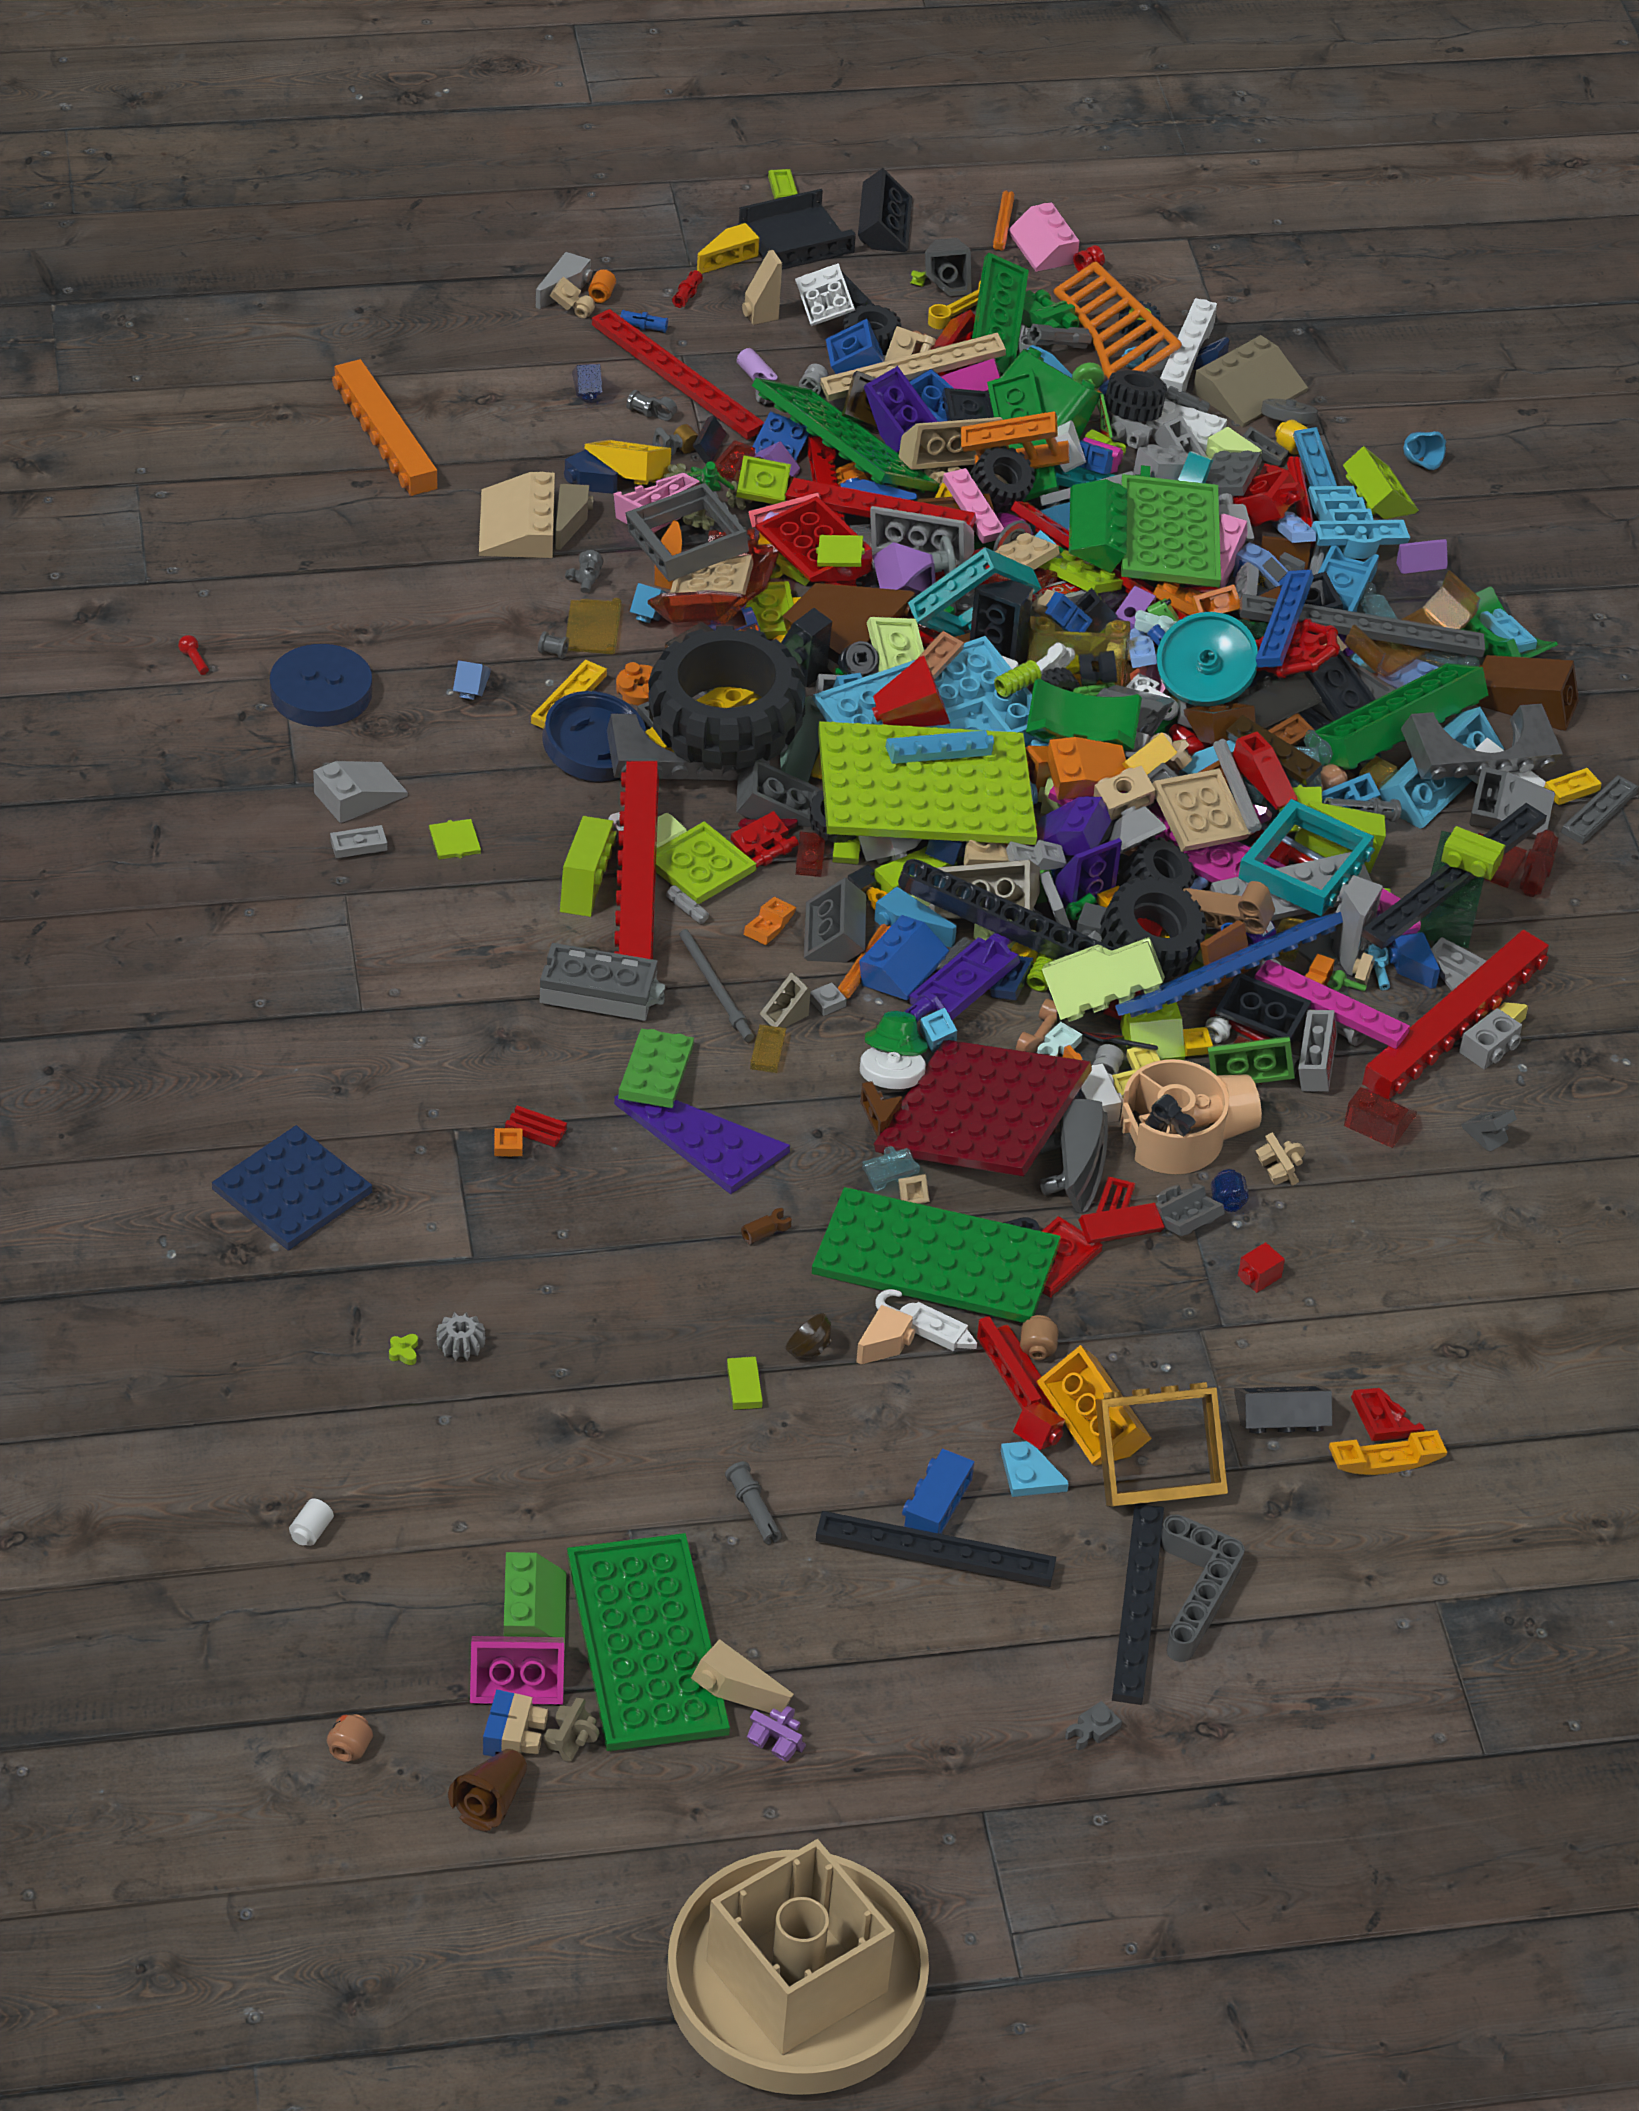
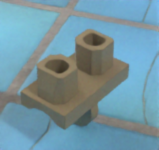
(575, 1730)

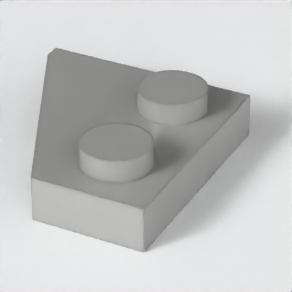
(1455, 962)

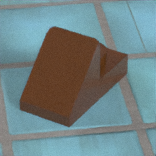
(879, 1111)

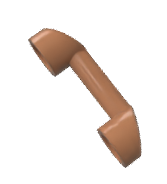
(1031, 1042)

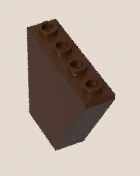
(849, 610)

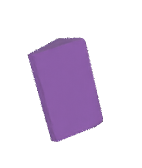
(1422, 556)

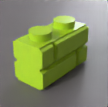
(1473, 853)

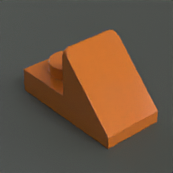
(1219, 600)

